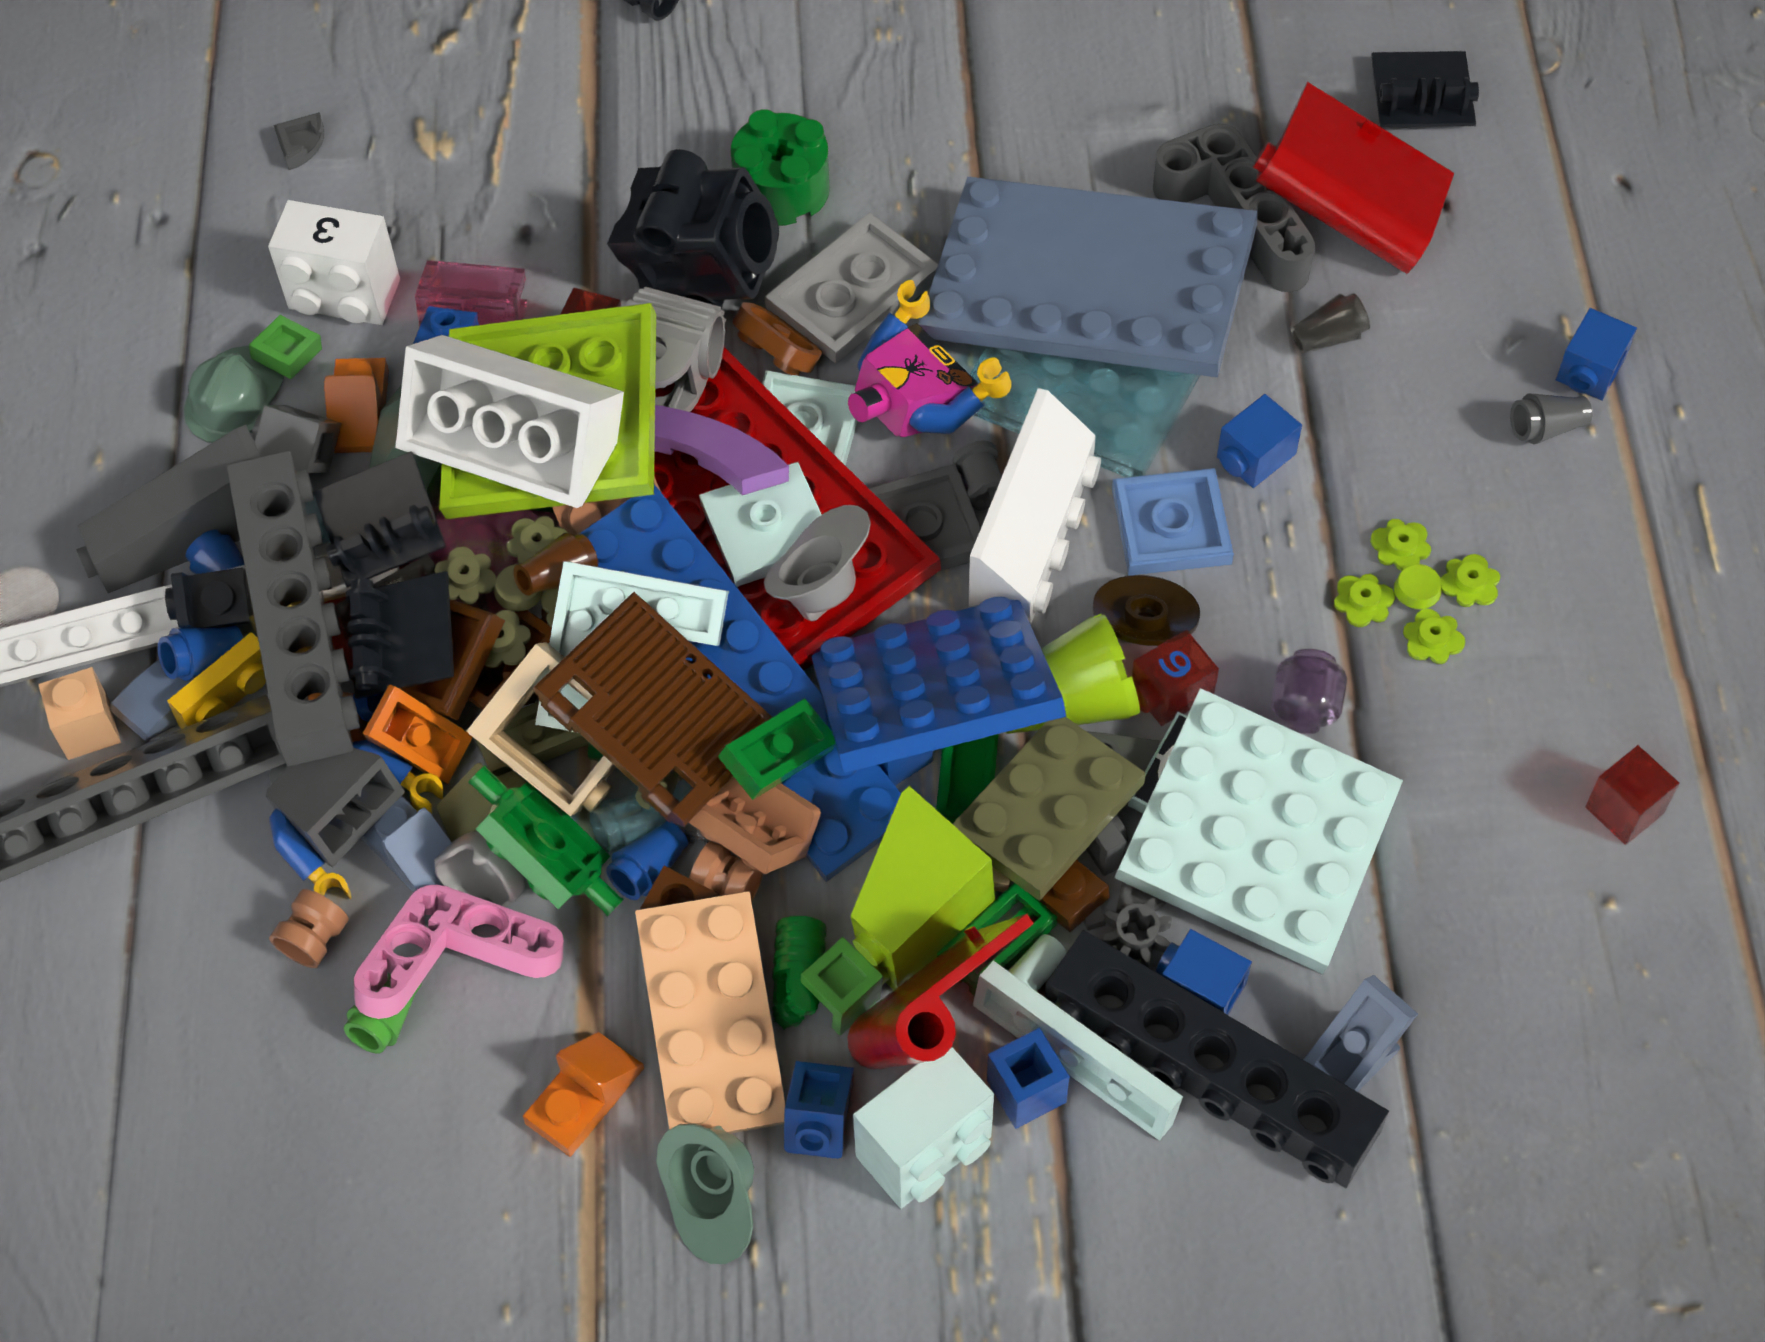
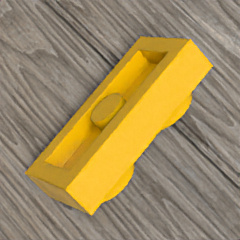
(221, 684)

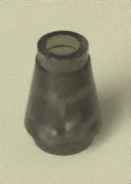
(1332, 324)

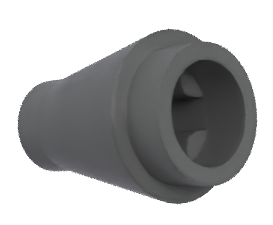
(1547, 416)

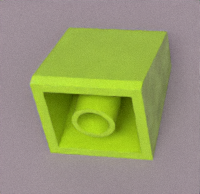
(918, 890)

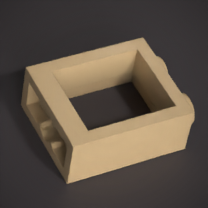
(501, 710)

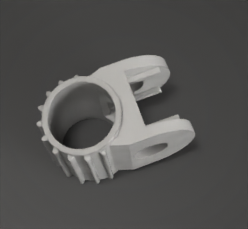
(687, 345)

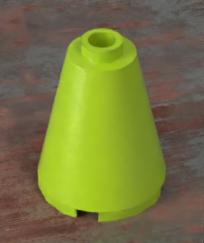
(1090, 674)

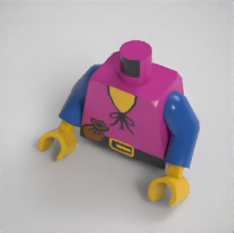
(914, 381)

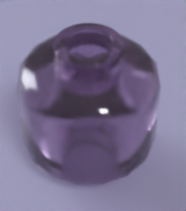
(1309, 690)

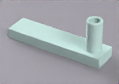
(1016, 1005)

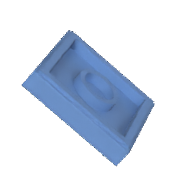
(1172, 521)

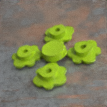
(1417, 588)

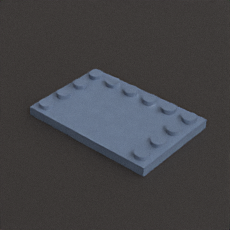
(1091, 275)

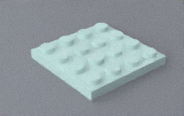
(1260, 831)

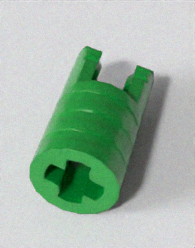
(797, 946)

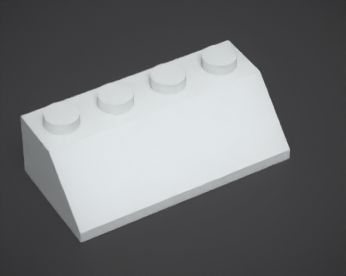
(506, 418)
(1034, 508)

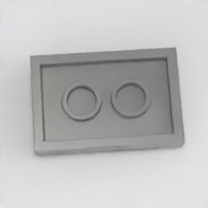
(851, 286)

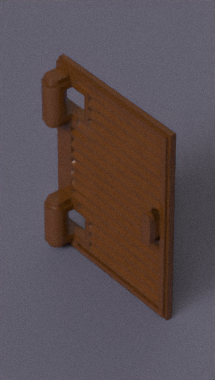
(652, 706)

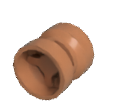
(724, 872)
(309, 928)

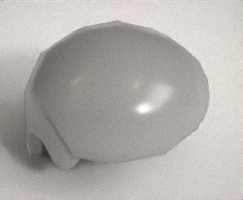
(476, 870)

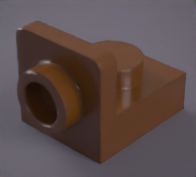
(1076, 896)

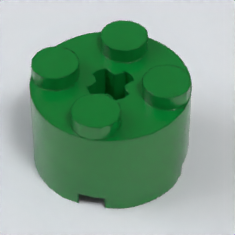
(785, 161)

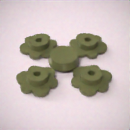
(482, 580)

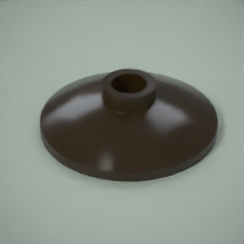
(1146, 609)

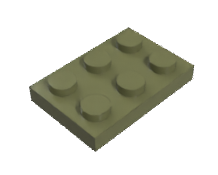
(1049, 804)

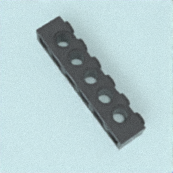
(316, 726)
(137, 786)

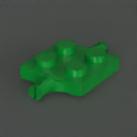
(543, 843)

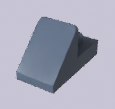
(408, 843)
(1362, 1035)

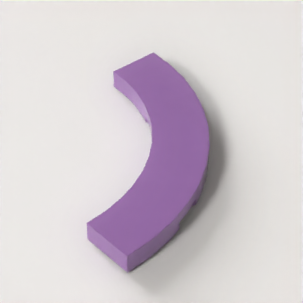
(720, 449)

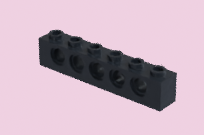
(1299, 1088)

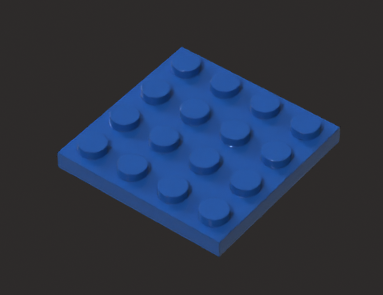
(935, 683)

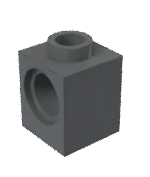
(305, 434)

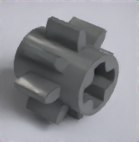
(1145, 919)

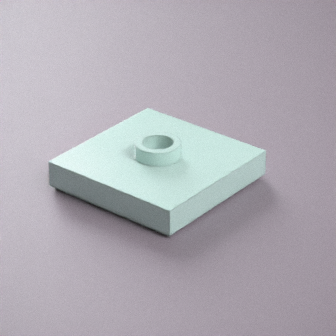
(759, 526)

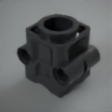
(696, 230)

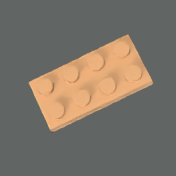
(711, 1014)

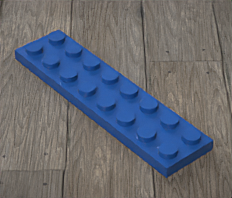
(654, 541)

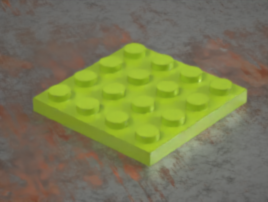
(597, 345)

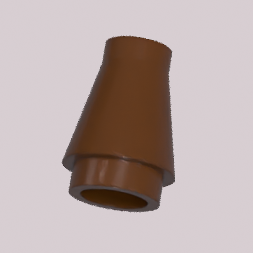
(545, 567)

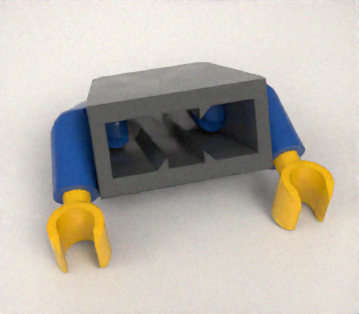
(333, 802)

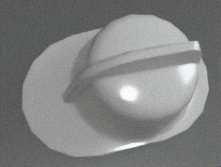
(819, 565)

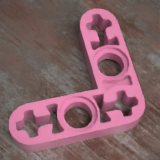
(451, 929)

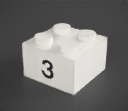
(334, 262)

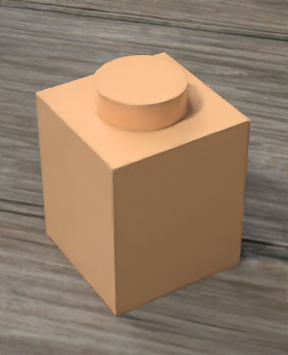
(79, 713)

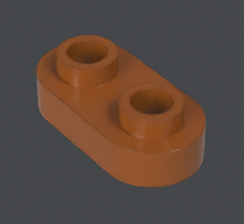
(769, 332)

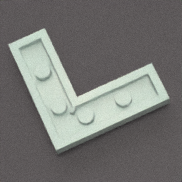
(592, 593)

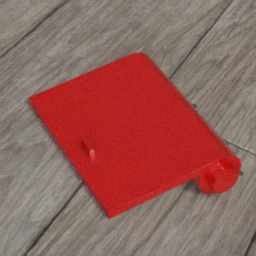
(1356, 178)
(912, 1020)

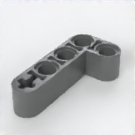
(1220, 165)

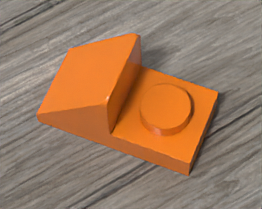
(355, 400)
(417, 734)
(583, 1092)

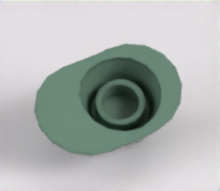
(228, 393)
(707, 1190)

